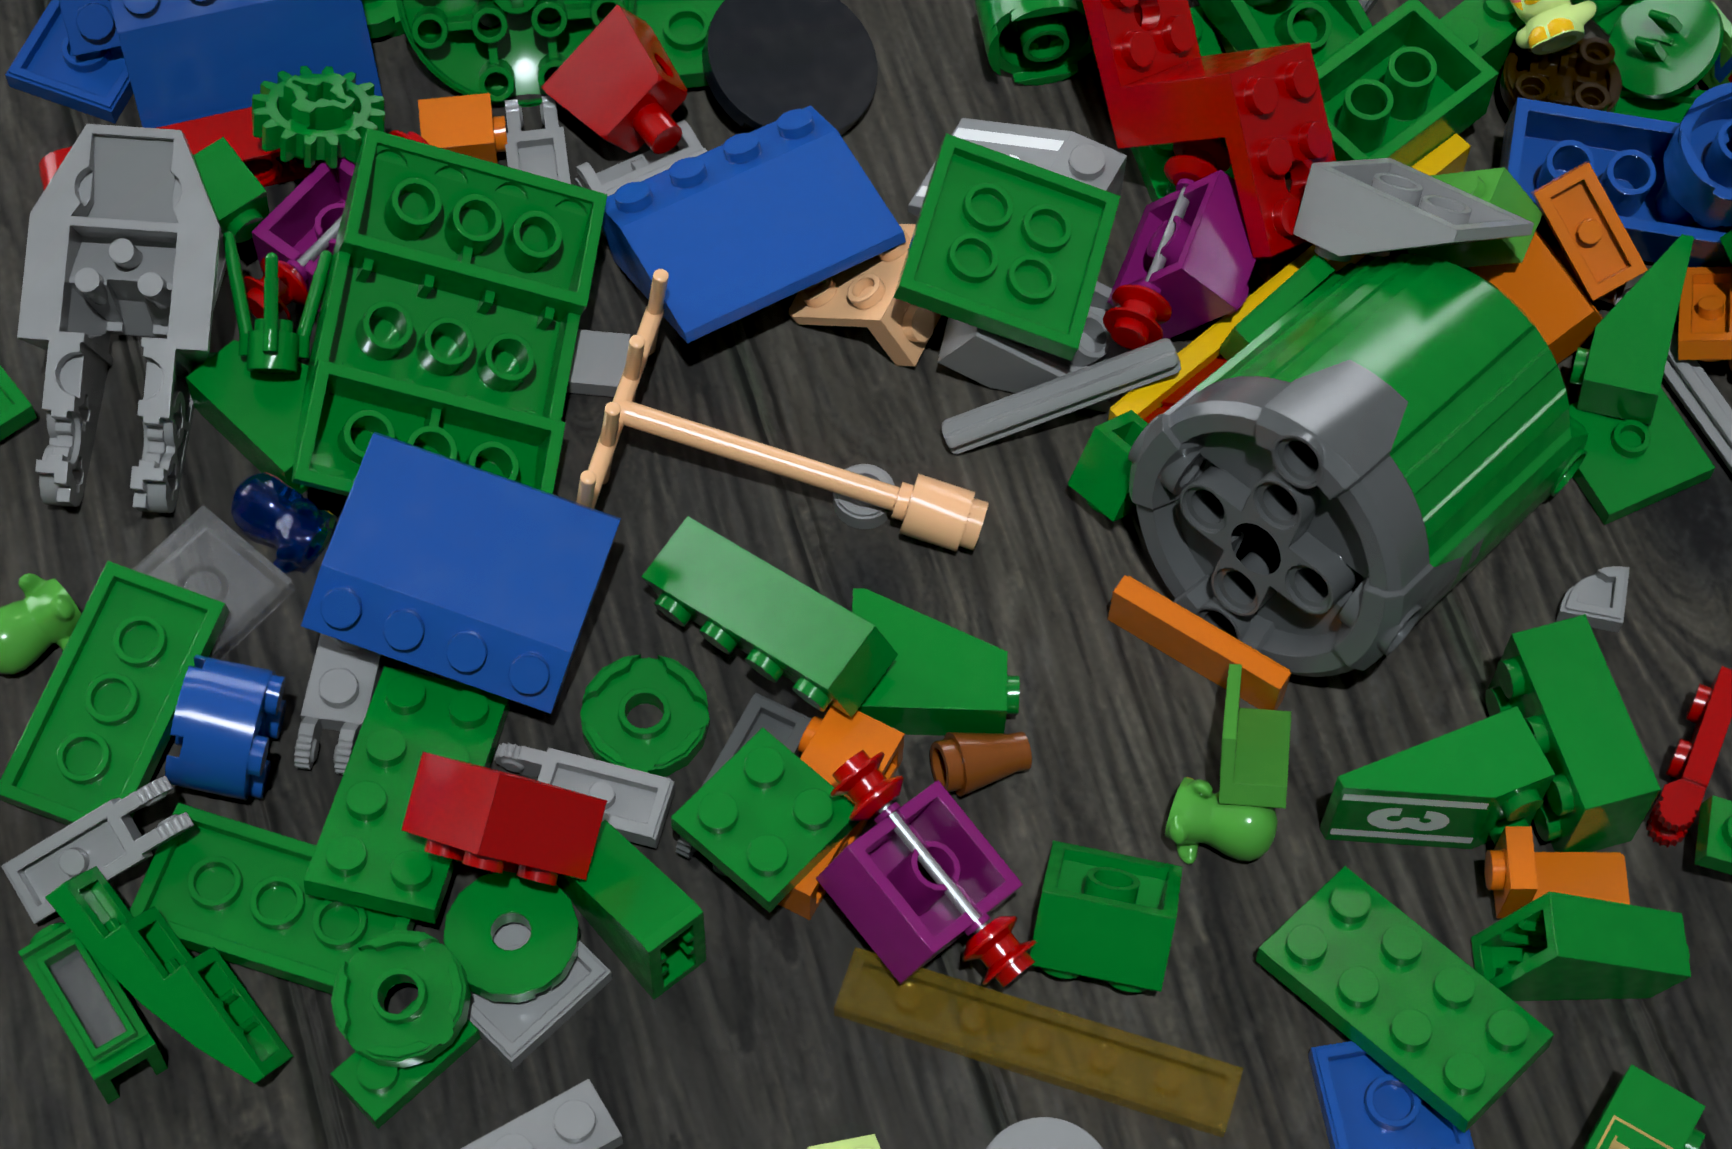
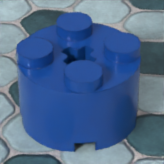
(1701, 159)
(225, 728)

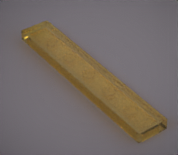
(1041, 1043)

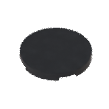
(788, 57)

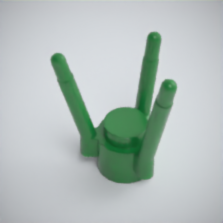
(272, 343)

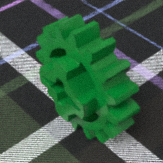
(316, 115)

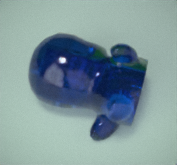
(282, 516)

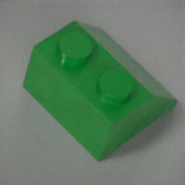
(1106, 917)

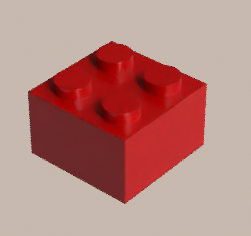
(502, 820)

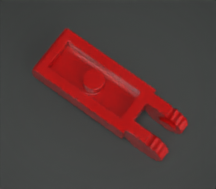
(1693, 761)

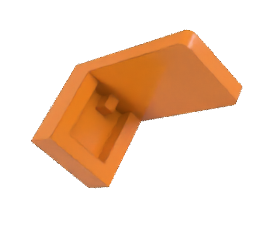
(1524, 875)

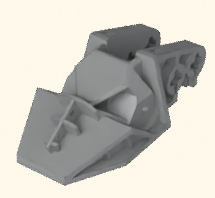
(121, 250)

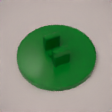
(1666, 45)

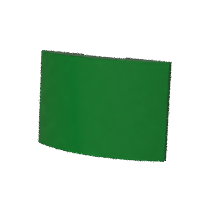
(448, 315)

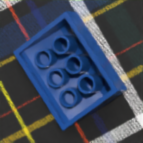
(214, 54)
(749, 222)
(461, 572)

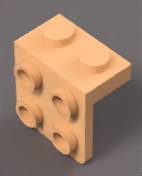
(865, 299)

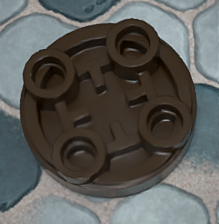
(1574, 76)

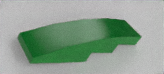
(187, 993)

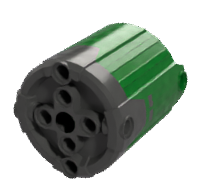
(1374, 393)

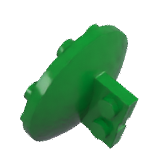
(500, 43)

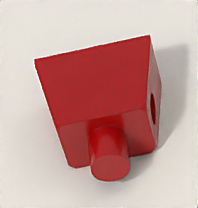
(622, 85)

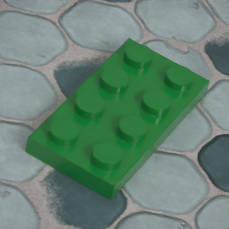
(111, 696)
(362, 849)
(248, 899)
(1404, 998)

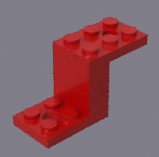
(1255, 98)

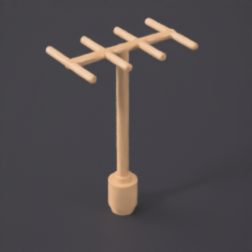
(928, 509)

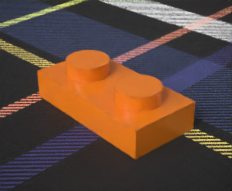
(1589, 231)
(1706, 315)

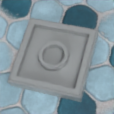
(522, 1027)

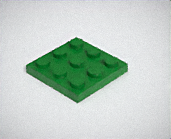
(1008, 247)

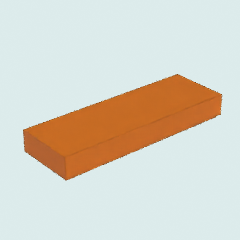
(1197, 643)

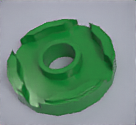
(651, 681)
(521, 972)
(424, 1028)

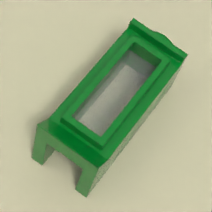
(89, 1007)

